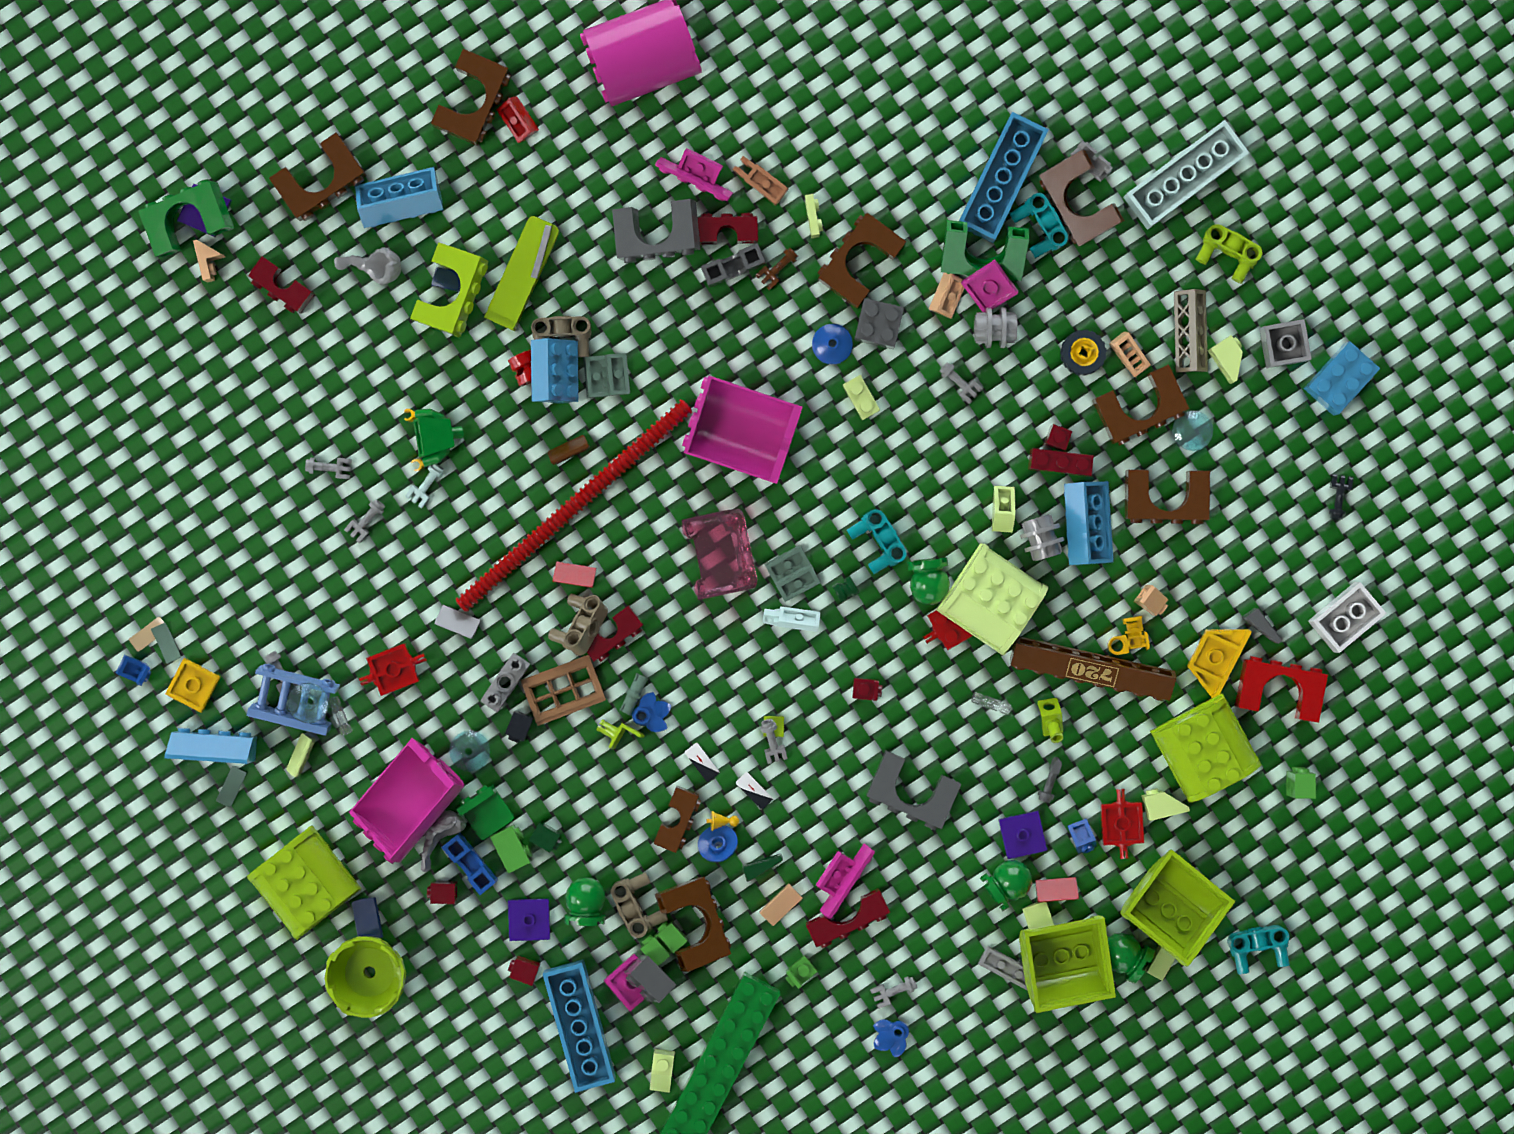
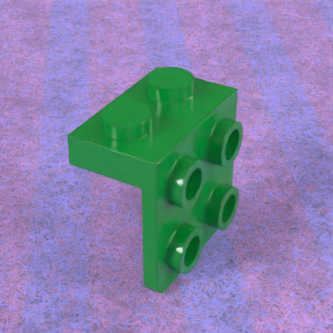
(486, 811)

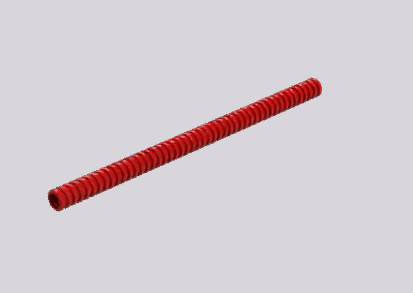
(572, 506)

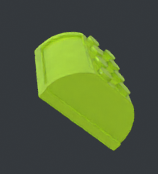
(1206, 749)
(304, 882)
(1177, 907)
(1067, 964)

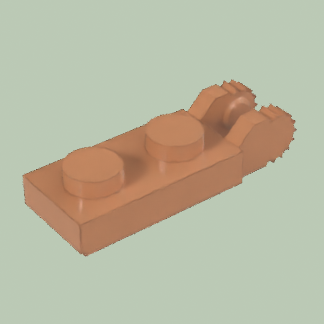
(762, 181)

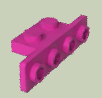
(697, 171)
(840, 878)

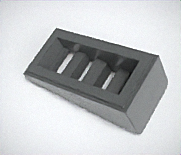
(1260, 623)

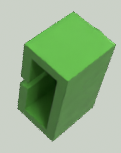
(1301, 783)
(511, 848)
(664, 942)

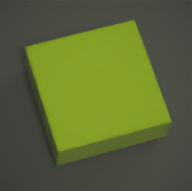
(779, 720)

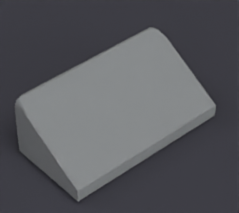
(457, 622)

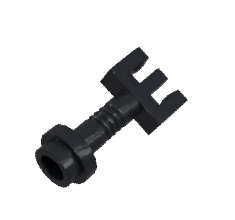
(1337, 513)

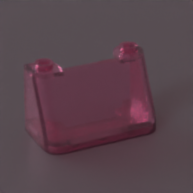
(721, 553)

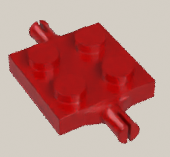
(946, 631)
(392, 669)
(1122, 823)

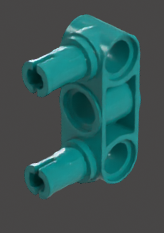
(1048, 221)
(884, 535)
(1258, 940)

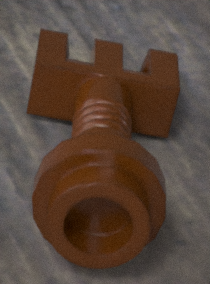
(771, 274)

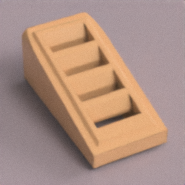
(1125, 336)

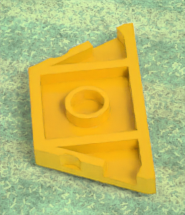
(1217, 656)

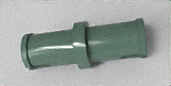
(633, 694)

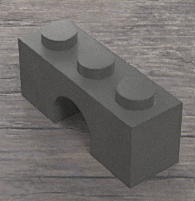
(733, 266)

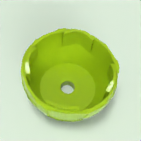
(356, 992)

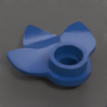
(654, 711)
(888, 1038)

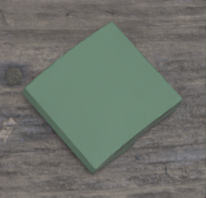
(606, 375)
(792, 573)

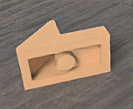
(205, 255)

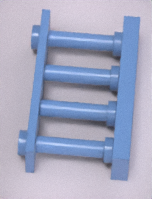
(280, 714)

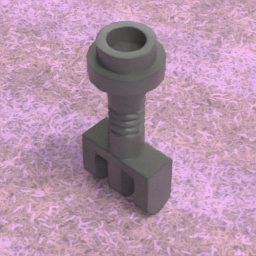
(1054, 768)

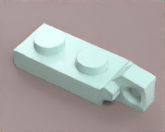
(792, 618)

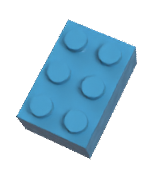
(554, 370)
(1341, 378)

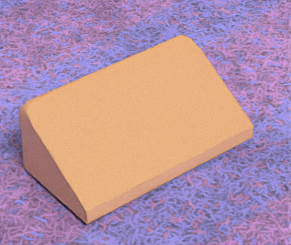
(947, 295)
(780, 904)

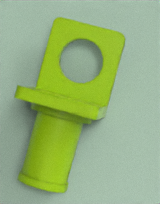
(1051, 720)
(616, 733)

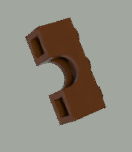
(672, 836)

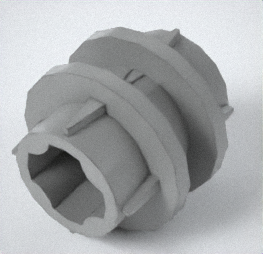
(995, 327)
(1042, 537)

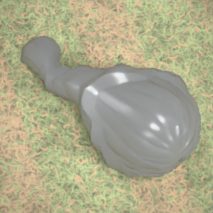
(382, 265)
(447, 824)

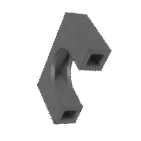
(682, 239)
(932, 811)

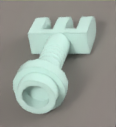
(435, 471)

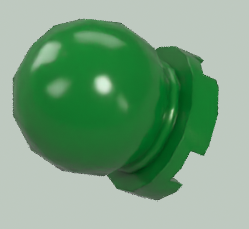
(929, 581)
(1009, 882)
(585, 900)
(1128, 955)

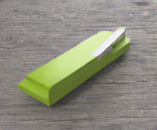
(522, 273)

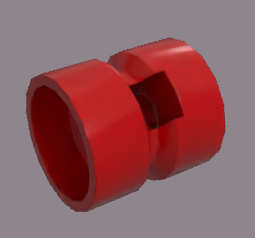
(522, 366)

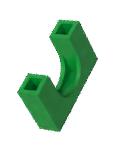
(159, 216)
(958, 260)

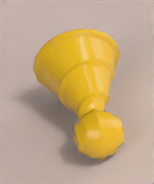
(718, 821)

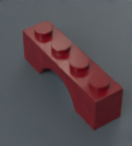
(871, 908)

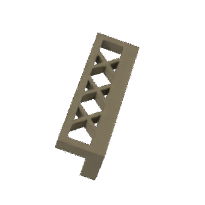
(1197, 331)

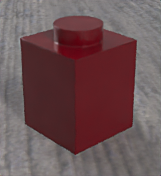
(1058, 437)
(442, 892)
(523, 970)

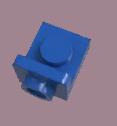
(1082, 836)

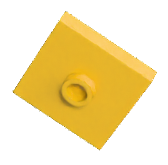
(193, 685)

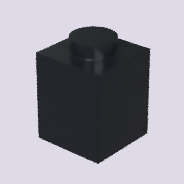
(519, 726)

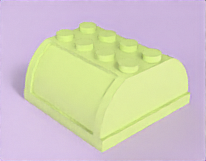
(992, 599)

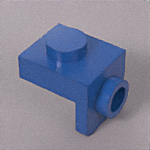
(133, 670)

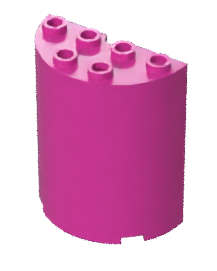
(641, 51)
(741, 429)
(406, 800)

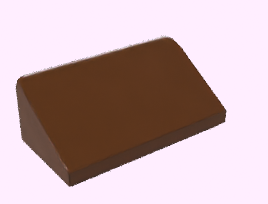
(568, 450)

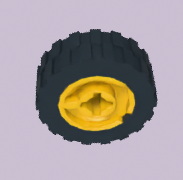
(1082, 364)

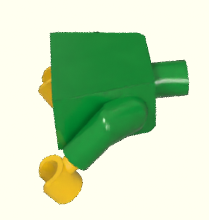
(433, 436)

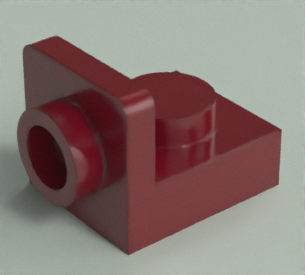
(866, 689)

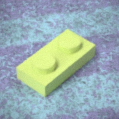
(814, 224)
(861, 397)

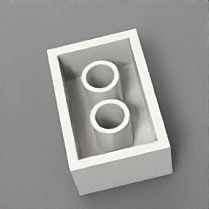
(1347, 617)

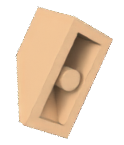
(1151, 600)

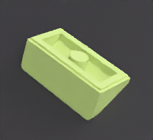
(300, 755)
(1038, 915)
(1160, 963)

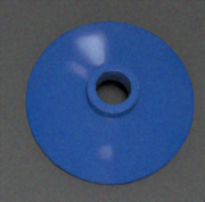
(829, 354)
(711, 839)

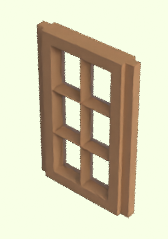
(570, 707)

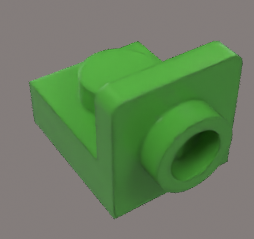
(800, 972)

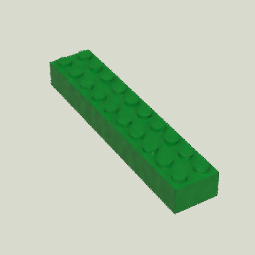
(722, 1057)

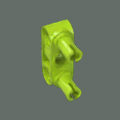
(1233, 245)

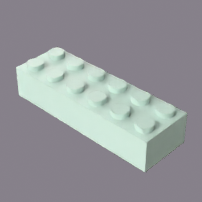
(1186, 174)

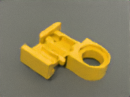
(1134, 636)

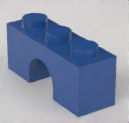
(472, 864)

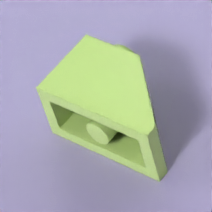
(1228, 357)
(1003, 509)
(1161, 805)
(662, 1070)

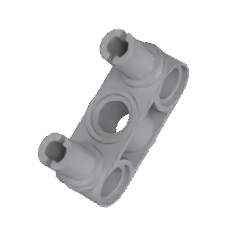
(496, 695)

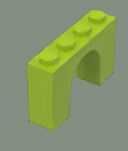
(453, 316)

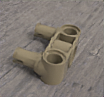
(565, 328)
(584, 625)
(630, 908)

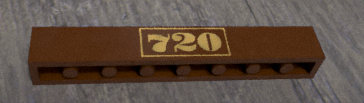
(1093, 668)

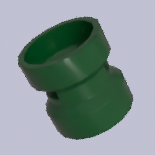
(845, 589)

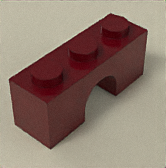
(744, 226)
(266, 274)
(1060, 462)
(627, 623)

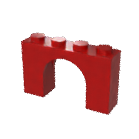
(1310, 686)

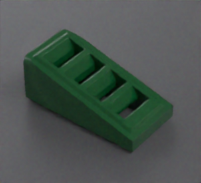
(758, 867)

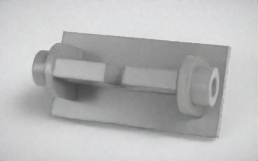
(1101, 165)

